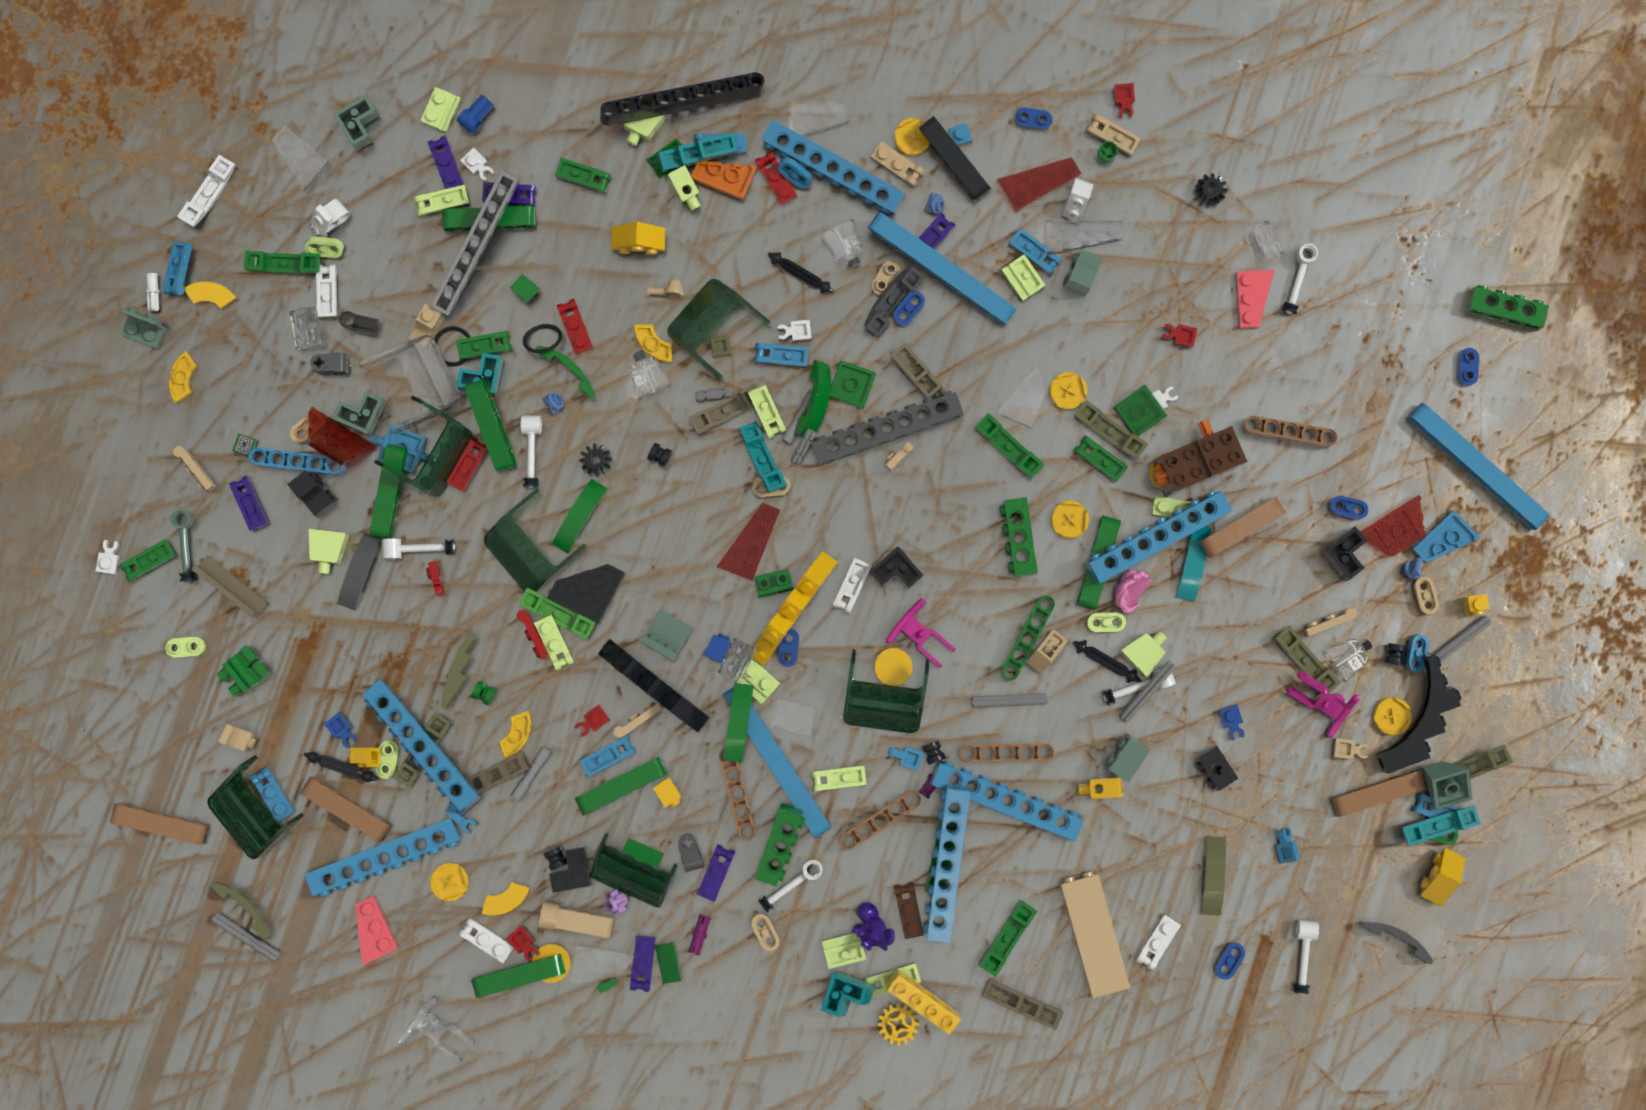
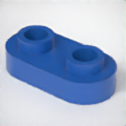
(1033, 120)
(908, 308)
(1468, 366)
(1347, 509)
(789, 647)
(1230, 961)

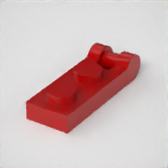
(779, 184)
(575, 327)
(467, 465)
(532, 634)

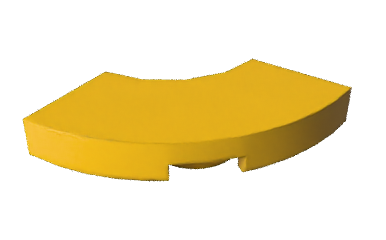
(210, 292)
(652, 344)
(180, 377)
(517, 735)
(506, 901)

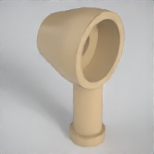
(672, 291)

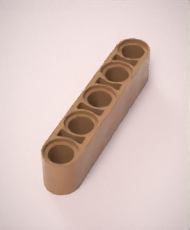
(1298, 431)
(1243, 527)
(1015, 752)
(1379, 793)
(736, 803)
(345, 809)
(889, 819)
(158, 824)

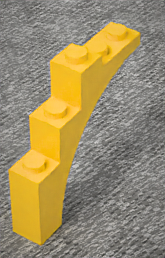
(793, 607)

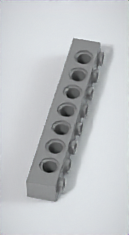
(475, 243)

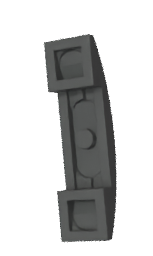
(890, 299)
(358, 571)
(1417, 950)

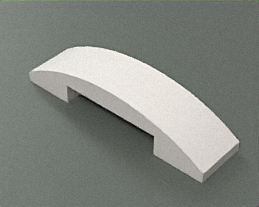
(208, 192)

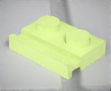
(440, 110)
(1023, 277)
(763, 682)
(843, 950)

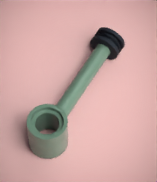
(187, 575)

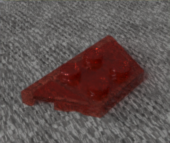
(335, 439)
(1397, 529)

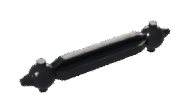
(800, 272)
(1106, 661)
(340, 766)

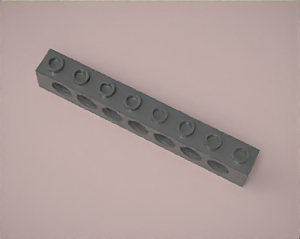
(898, 431)

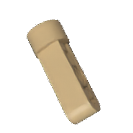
(576, 921)

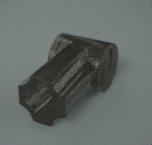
(360, 323)

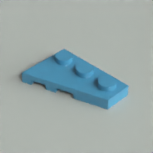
(1445, 537)

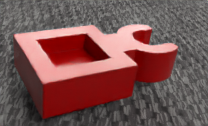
(1124, 95)
(1183, 335)
(433, 573)
(594, 719)
(522, 941)

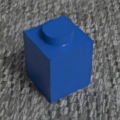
(717, 648)

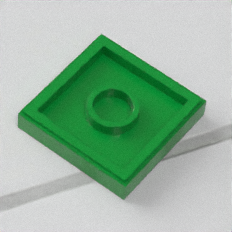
(852, 384)
(1141, 410)

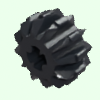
(1209, 196)
(593, 453)

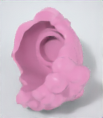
(1130, 588)

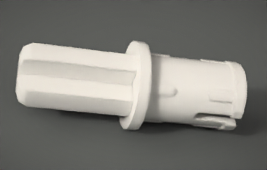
(152, 292)

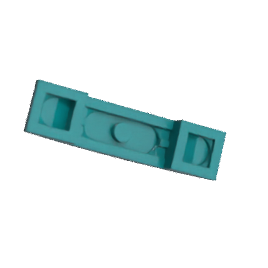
(761, 457)
(1193, 565)
(1441, 825)

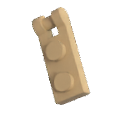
(1122, 138)
(896, 163)
(194, 468)
(1330, 621)
(636, 720)

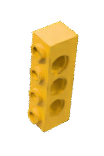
(923, 1001)

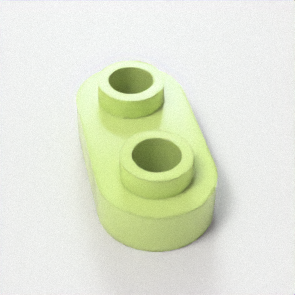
(324, 246)
(1106, 622)
(185, 647)
(389, 760)

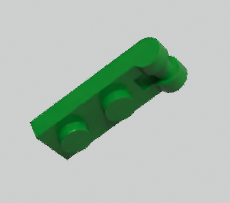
(582, 175)
(477, 345)
(1101, 458)
(147, 560)

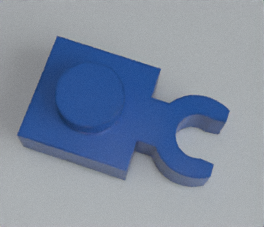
(1231, 718)
(339, 727)

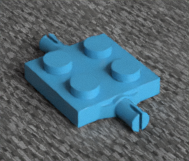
(410, 440)

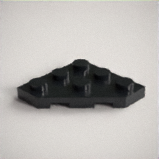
(588, 591)

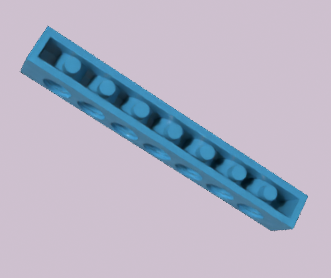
(776, 130)
(1219, 508)
(468, 794)
(1072, 821)
(316, 878)
(942, 931)

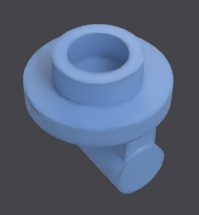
(935, 204)
(553, 402)
(1413, 569)

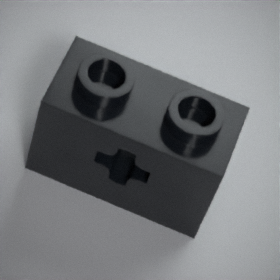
(1225, 772)

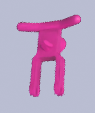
(916, 631)
(1331, 704)

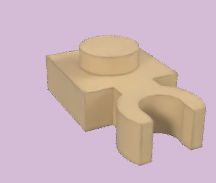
(894, 459)
(1346, 749)

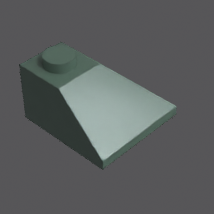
(1447, 784)

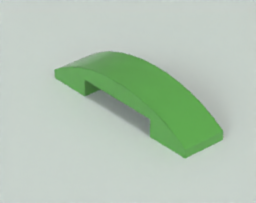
(563, 616)

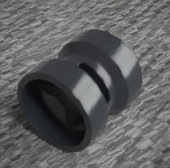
(659, 455)
(1396, 654)
(934, 757)
(555, 858)

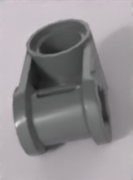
(333, 363)
(691, 856)

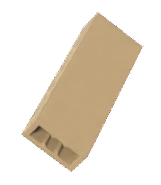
(1094, 934)

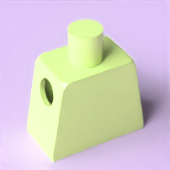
(643, 128)
(680, 179)
(326, 548)
(1145, 652)

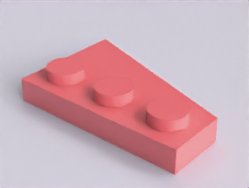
(1252, 296)
(373, 931)

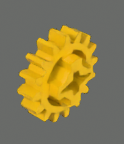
(901, 1015)

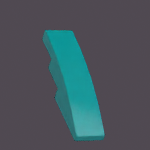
(697, 152)

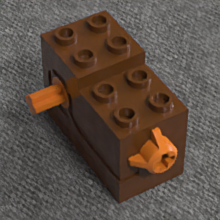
(1199, 460)

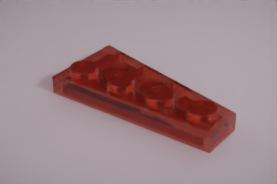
(1036, 183)
(749, 546)

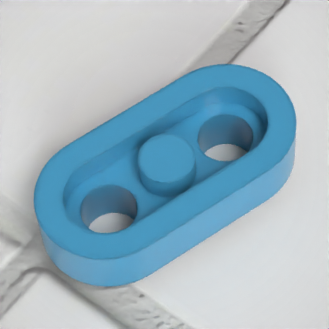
(795, 173)
(1415, 653)

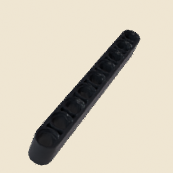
(676, 105)

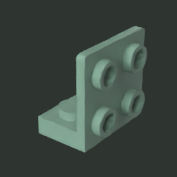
(142, 329)
(666, 635)

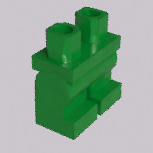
(773, 582)
(242, 673)

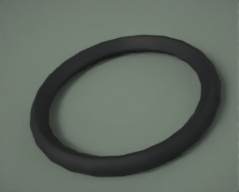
(539, 327)
(449, 329)

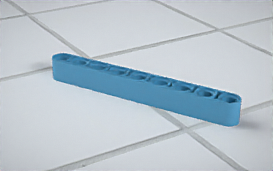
(941, 268)
(1478, 466)
(783, 771)

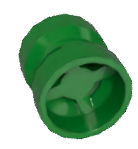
(1107, 148)
(487, 694)

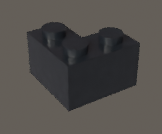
(309, 489)
(1341, 553)
(896, 564)
(577, 874)

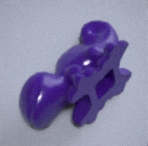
(874, 929)

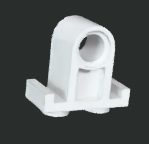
(1078, 199)
(328, 217)

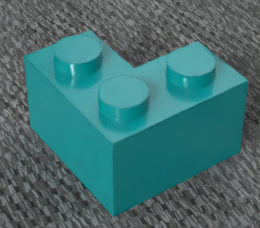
(489, 370)
(844, 989)

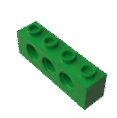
(1477, 305)
(1020, 507)
(767, 872)

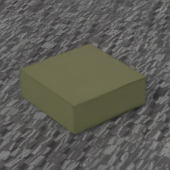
(720, 346)

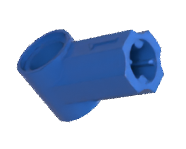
(472, 117)

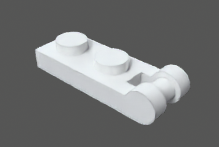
(327, 292)
(852, 585)
(486, 940)
(1158, 942)

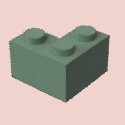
(352, 121)
(1083, 273)
(362, 418)
(1129, 757)

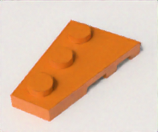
(726, 178)

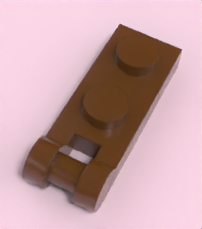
(909, 911)

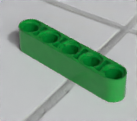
(513, 218)
(490, 425)
(388, 492)
(1105, 537)
(1033, 631)
(621, 785)
(518, 976)

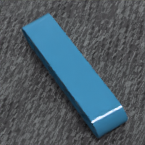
(288, 458)

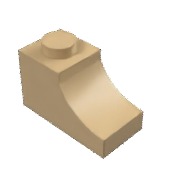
(427, 322)
(1046, 651)
(237, 737)

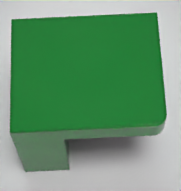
(525, 288)

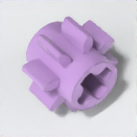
(615, 902)

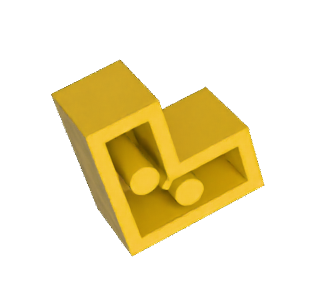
(638, 238)
(1444, 877)

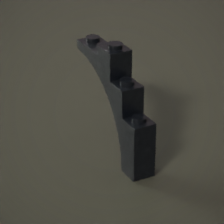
(653, 685)
(1438, 699)

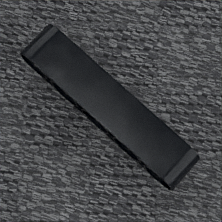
(954, 158)

